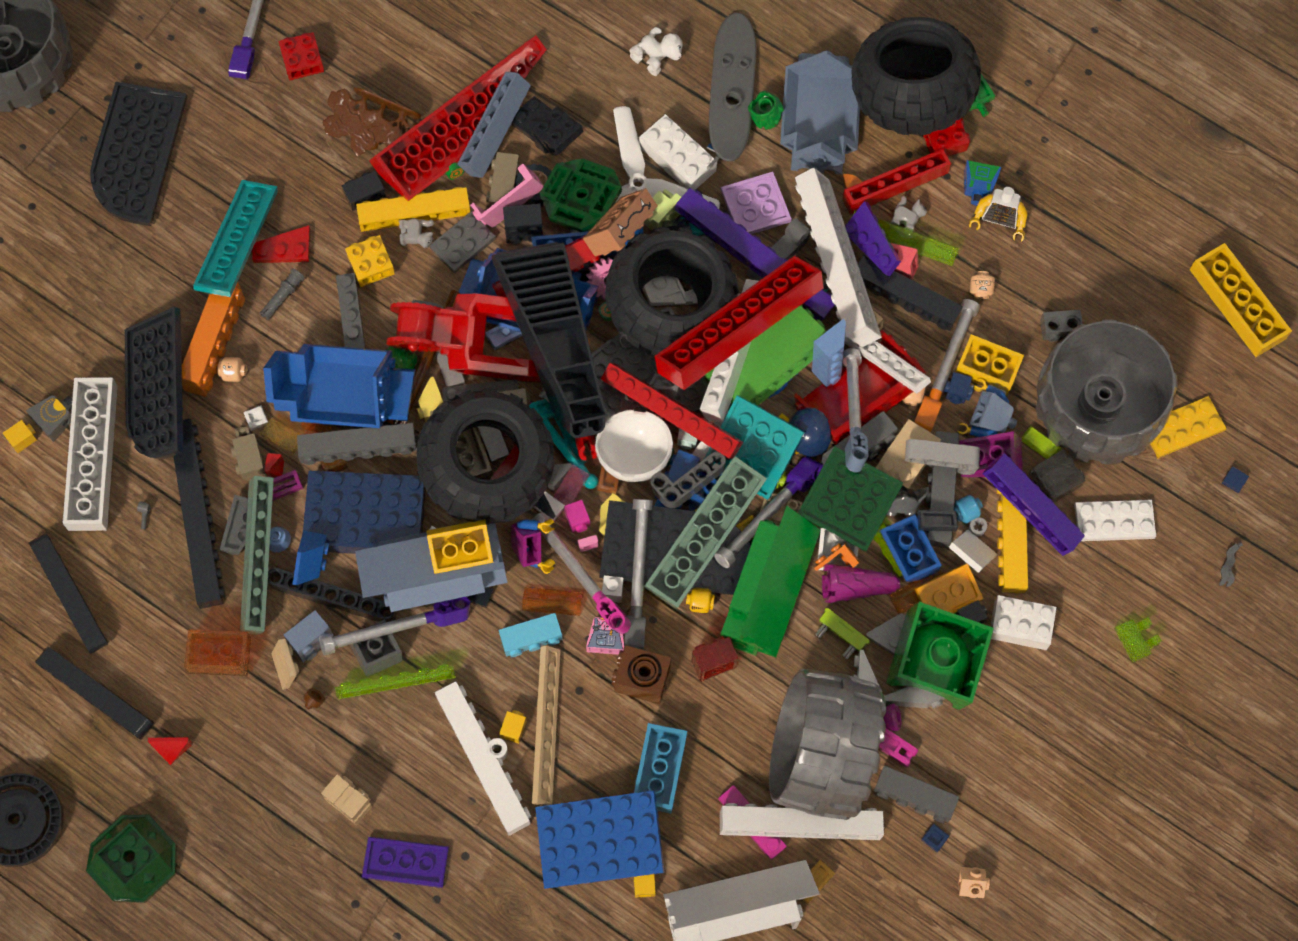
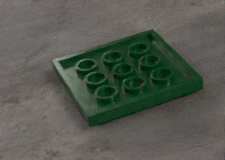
(849, 501)

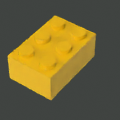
(989, 362)

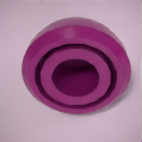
(893, 717)

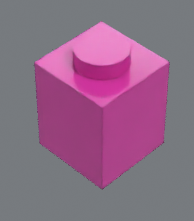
(577, 516)

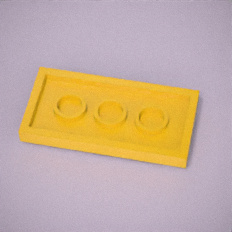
(1188, 426)

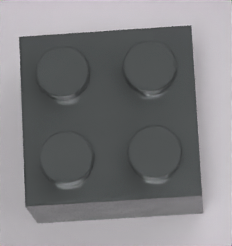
(377, 653)

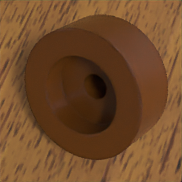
(313, 698)

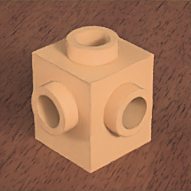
(973, 882)

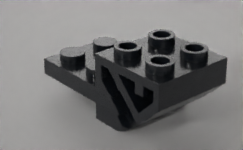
(546, 127)

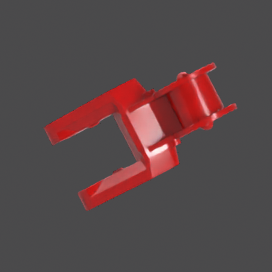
(459, 335)

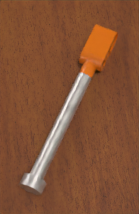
(931, 405)

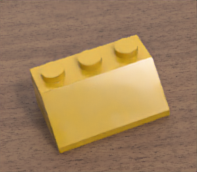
(459, 546)

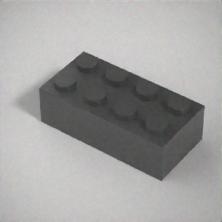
(880, 435)

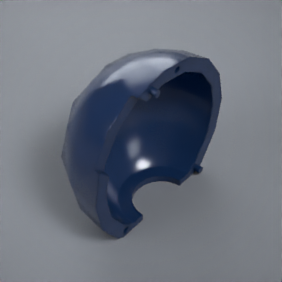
(816, 431)

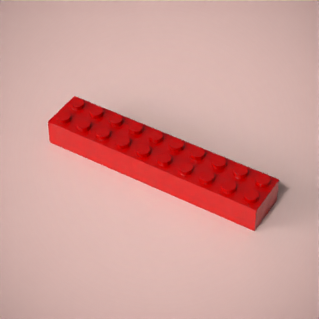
(738, 322)

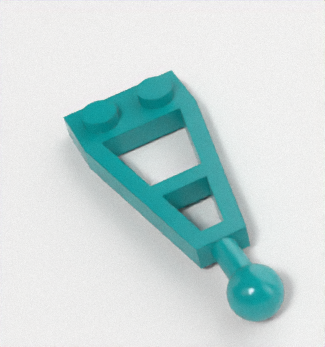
(566, 446)

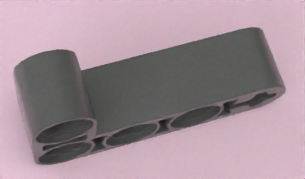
(789, 244)
(689, 478)

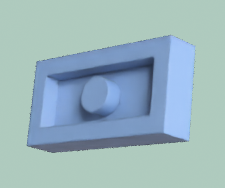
(501, 336)

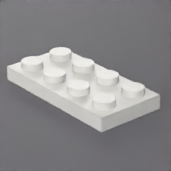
(1115, 520)

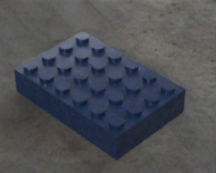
(363, 508)

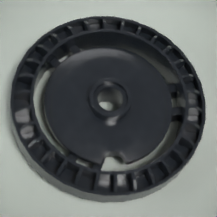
(31, 821)

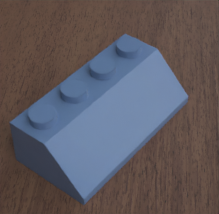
(829, 354)

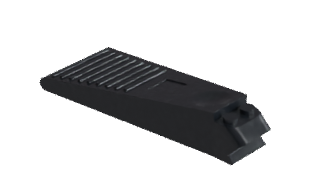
(553, 328)

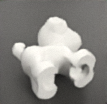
(669, 47)

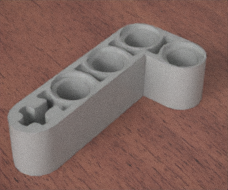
(957, 456)

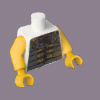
(1002, 208)

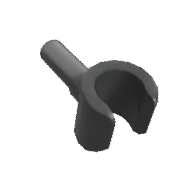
(145, 509)

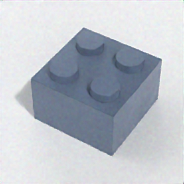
(305, 636)

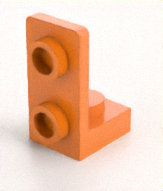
(847, 556)

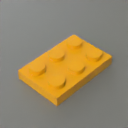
(950, 590)

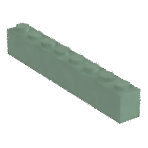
(256, 555)

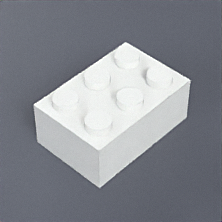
(1022, 622)

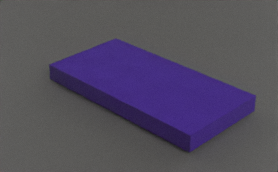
(405, 862)

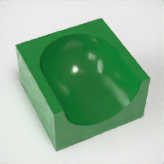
(940, 654)

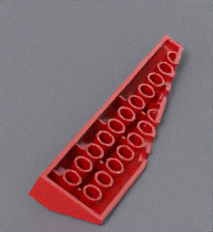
(441, 137)

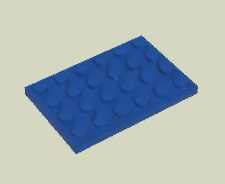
(599, 839)

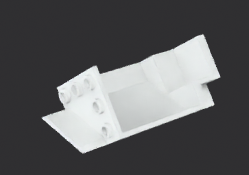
(740, 904)

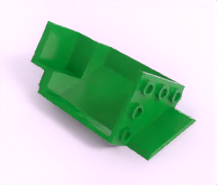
(770, 584)

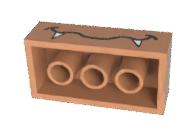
(620, 222)

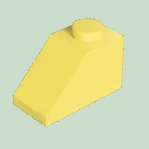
(429, 399)

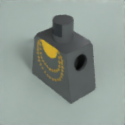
(52, 415)

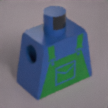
(979, 180)

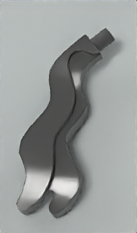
(1226, 572)

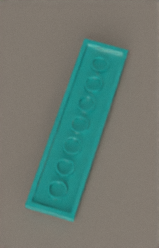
(235, 238)

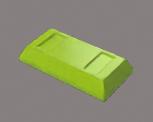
(1039, 443)

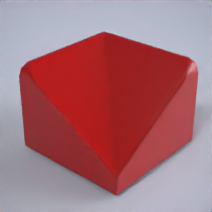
(274, 465)

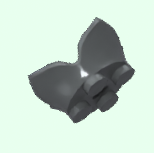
(907, 502)

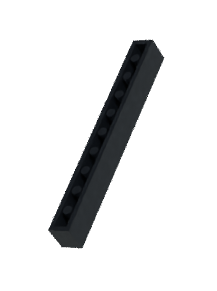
(198, 520)

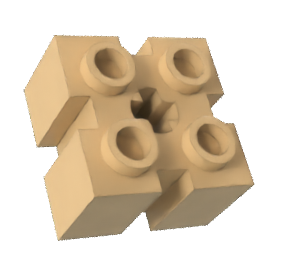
(350, 802)

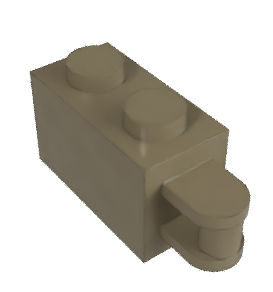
(247, 453)

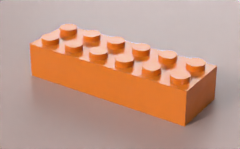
(210, 341)

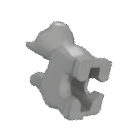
(906, 216)
(414, 228)

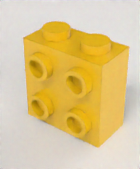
(369, 260)

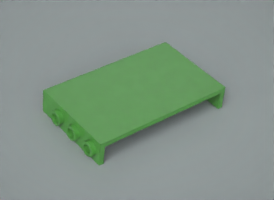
(777, 355)

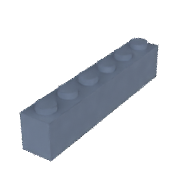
(494, 124)

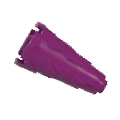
(849, 583)

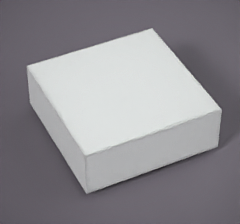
(256, 418)

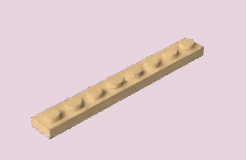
(546, 726)

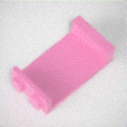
(515, 197)

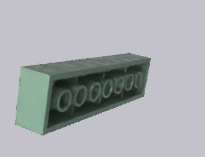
(705, 532)

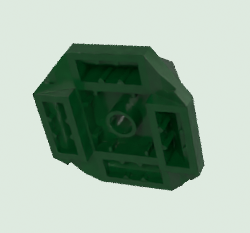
(571, 182)
(147, 873)

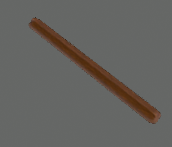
(425, 362)

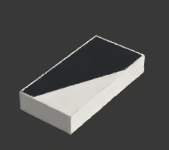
(549, 506)

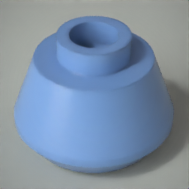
(281, 541)

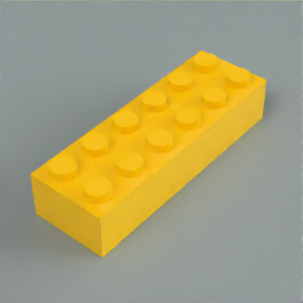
(1240, 300)

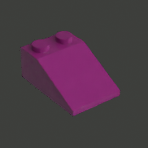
(994, 446)

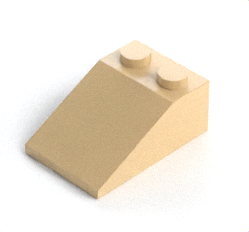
(894, 461)

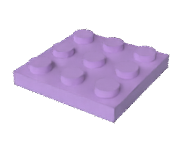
(756, 203)

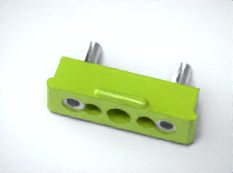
(843, 630)

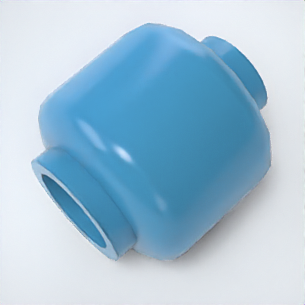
(967, 508)

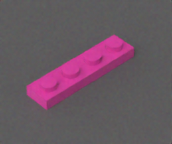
(769, 845)

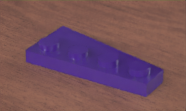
(871, 239)

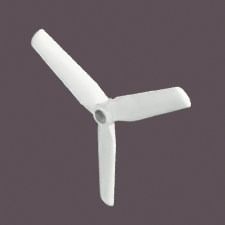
(634, 162)

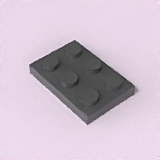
(462, 242)

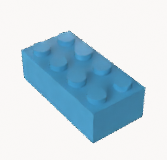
(661, 764)

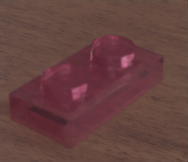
(571, 485)

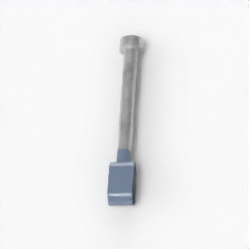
(857, 446)

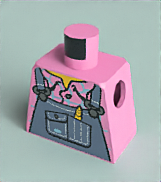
(603, 638)

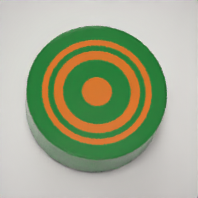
(454, 171)
(604, 313)

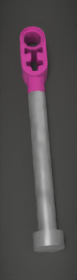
(586, 581)

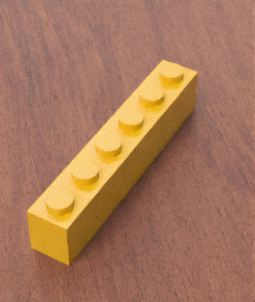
(423, 206)
(1013, 548)

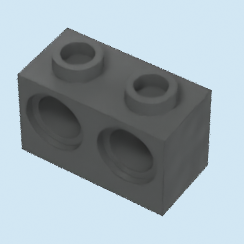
(1059, 320)

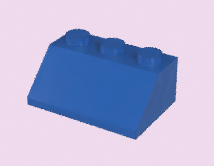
(911, 549)

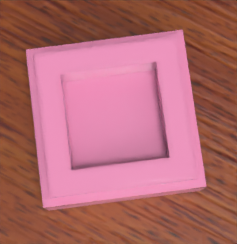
(588, 543)

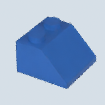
(310, 557)

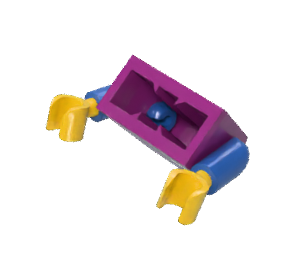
(527, 543)

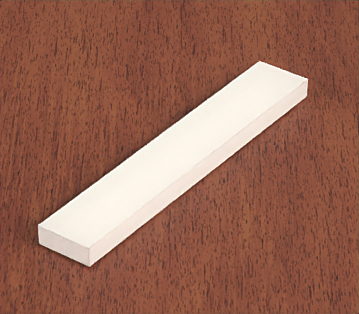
(892, 365)

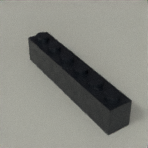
(910, 295)

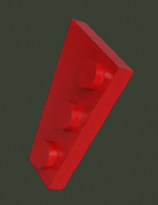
(286, 247)

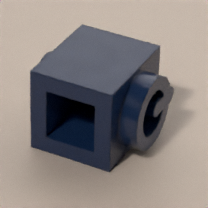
(959, 388)

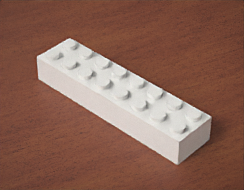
(90, 454)

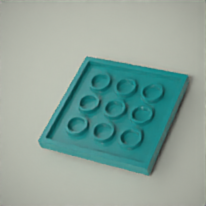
(766, 439)

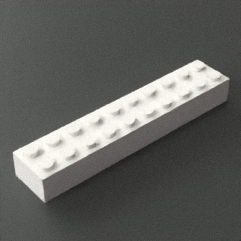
(837, 257)

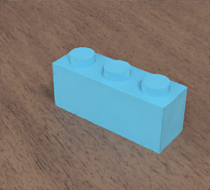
(530, 635)

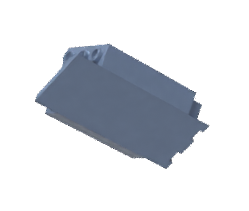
(819, 112)
(406, 576)

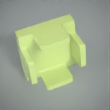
(665, 211)

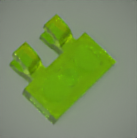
(1133, 641)

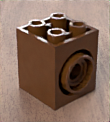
(634, 663)

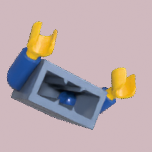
(991, 413)

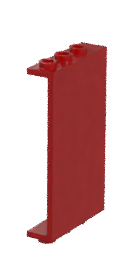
(876, 389)

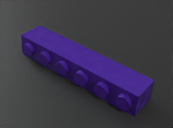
(1033, 504)

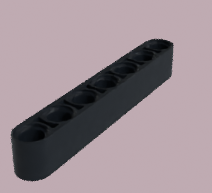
(324, 589)
(68, 593)
(94, 693)

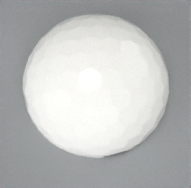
(634, 445)

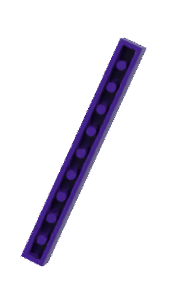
(742, 245)

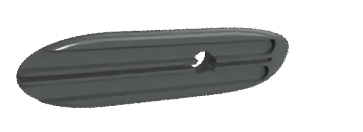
(732, 77)

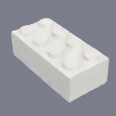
(677, 153)

